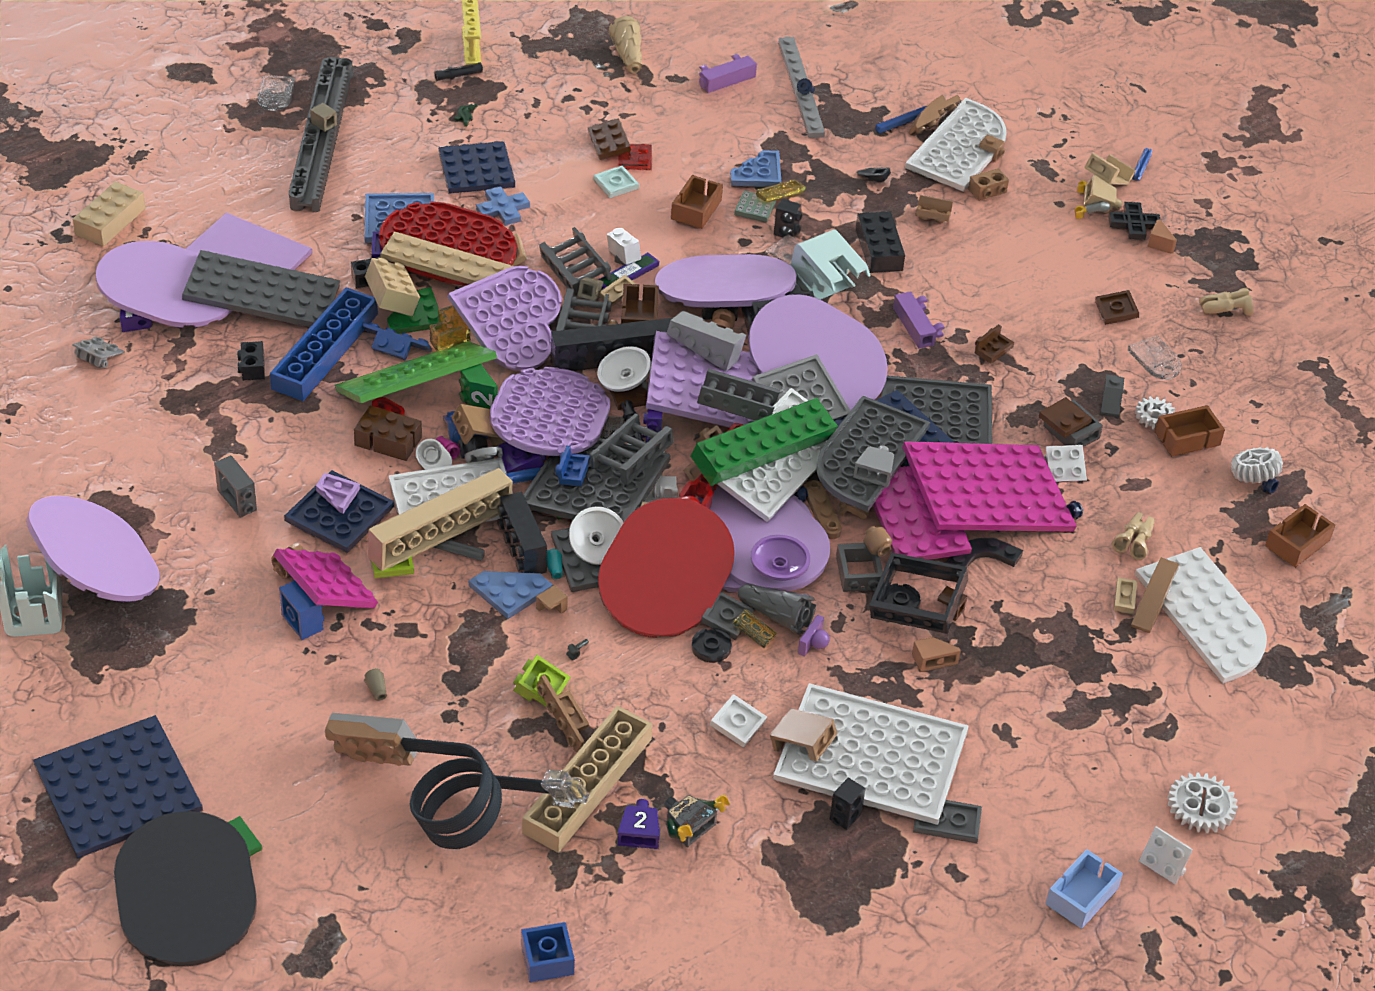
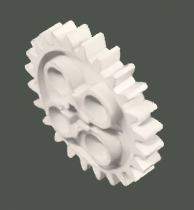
(1218, 802)

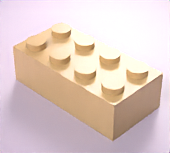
(109, 213)
(392, 286)

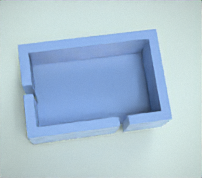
(1081, 891)

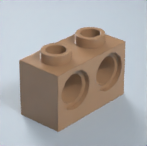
(988, 184)

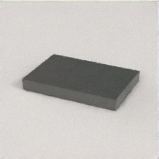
(956, 822)

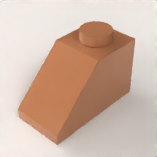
(934, 654)

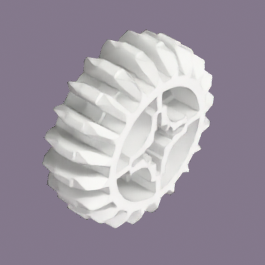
(1256, 465)

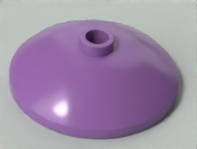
(780, 557)

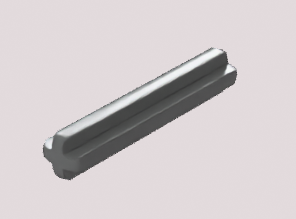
(461, 549)

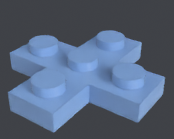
(503, 206)

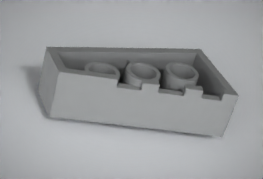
(707, 339)

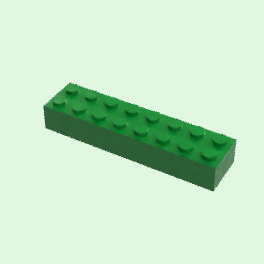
(763, 441)

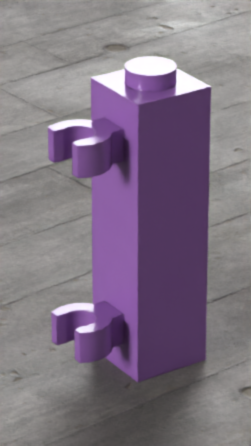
(727, 73)
(915, 320)

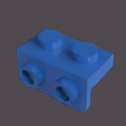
(572, 468)

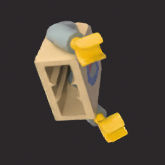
(1098, 197)

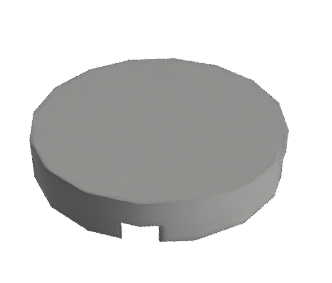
(483, 454)

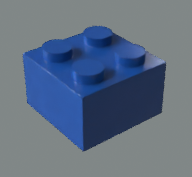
(300, 610)
(547, 952)

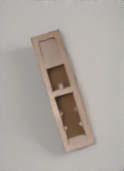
(1154, 595)

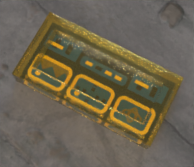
(754, 628)

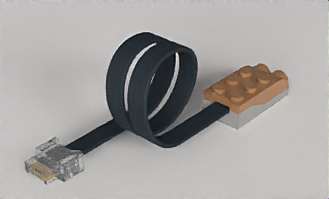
(394, 743)

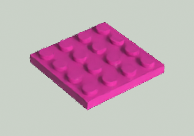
(325, 578)

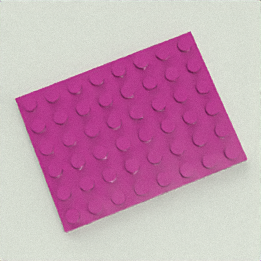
(988, 487)

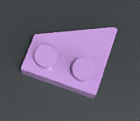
(337, 491)

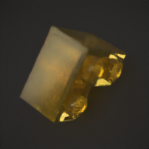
(450, 329)

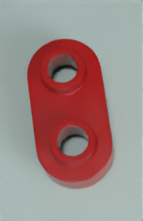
(387, 404)

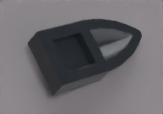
(875, 174)

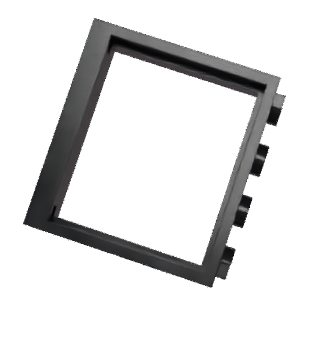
(911, 616)

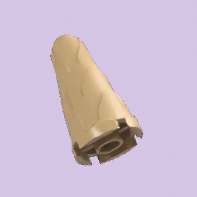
(627, 39)

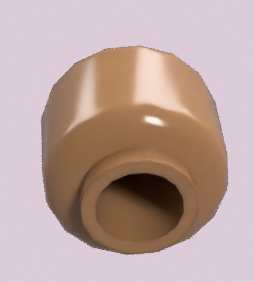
(877, 541)

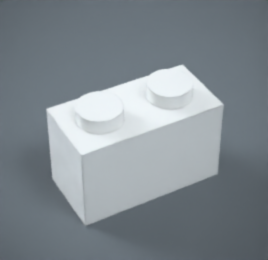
(624, 246)

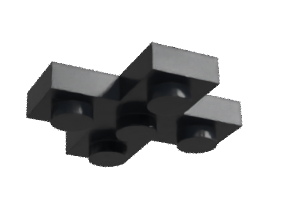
(1133, 220)

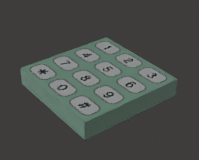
(753, 207)

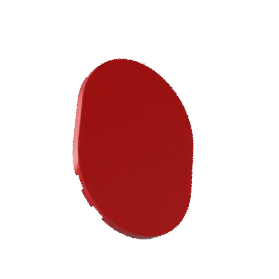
(452, 228)
(666, 567)

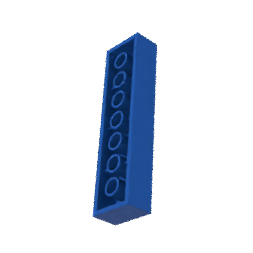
(323, 344)

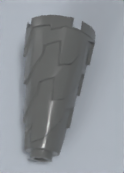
(783, 607)

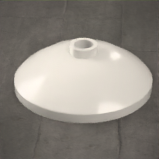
(624, 369)
(594, 522)

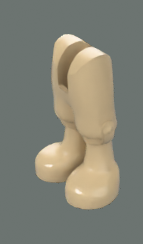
(1227, 301)
(1135, 526)

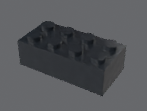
(880, 242)
(522, 534)

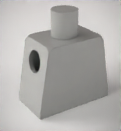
(875, 465)

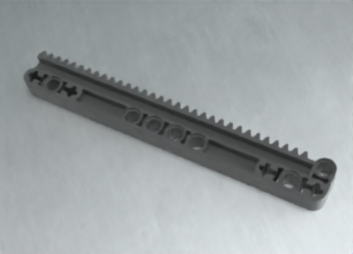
(316, 145)

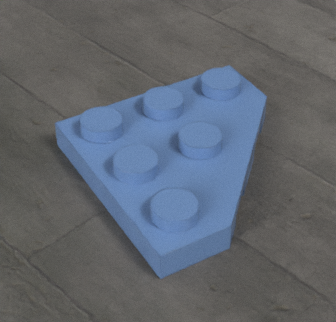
(758, 171)
(509, 590)

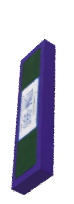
(632, 270)

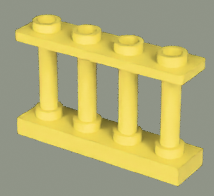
(471, 31)

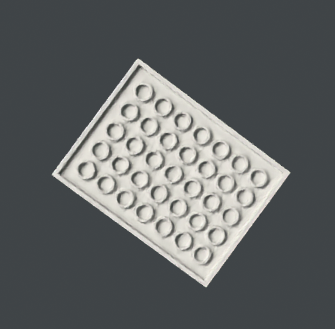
(889, 750)

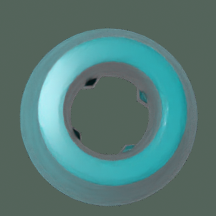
(554, 563)

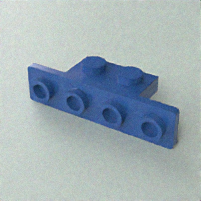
(394, 344)

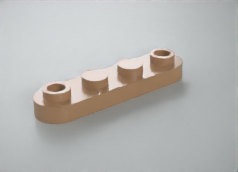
(823, 509)

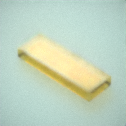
(780, 190)

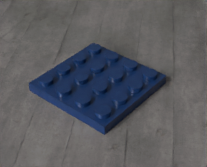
(476, 167)
(339, 529)

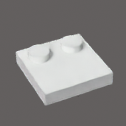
(738, 720)

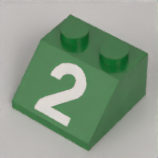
(477, 387)

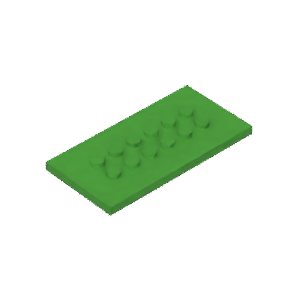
(415, 371)

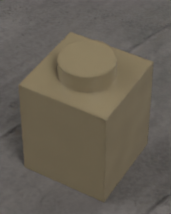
(323, 117)
(590, 288)

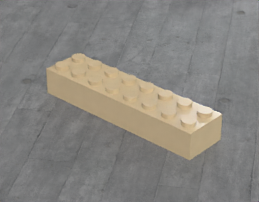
(437, 519)
(599, 766)

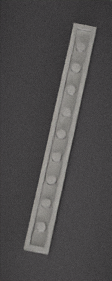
(805, 102)

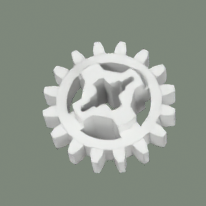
(1153, 409)

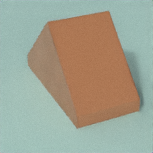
(1162, 238)

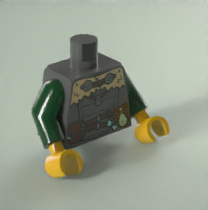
(692, 817)

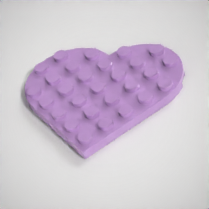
(511, 315)

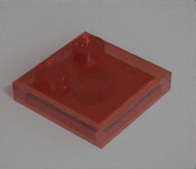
(638, 158)

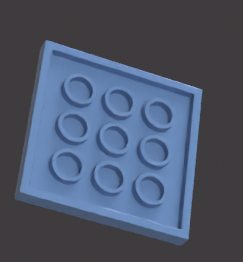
(381, 205)

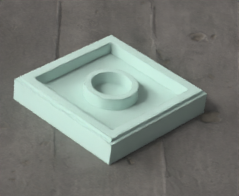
(616, 181)

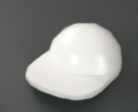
(432, 454)

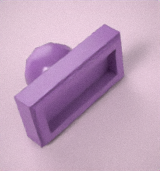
(814, 637)

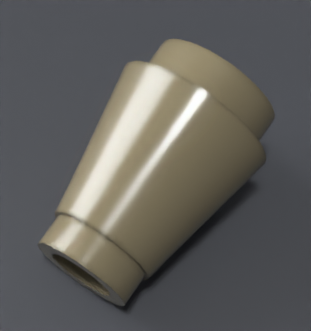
(376, 683)

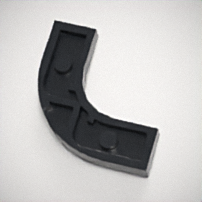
(989, 548)

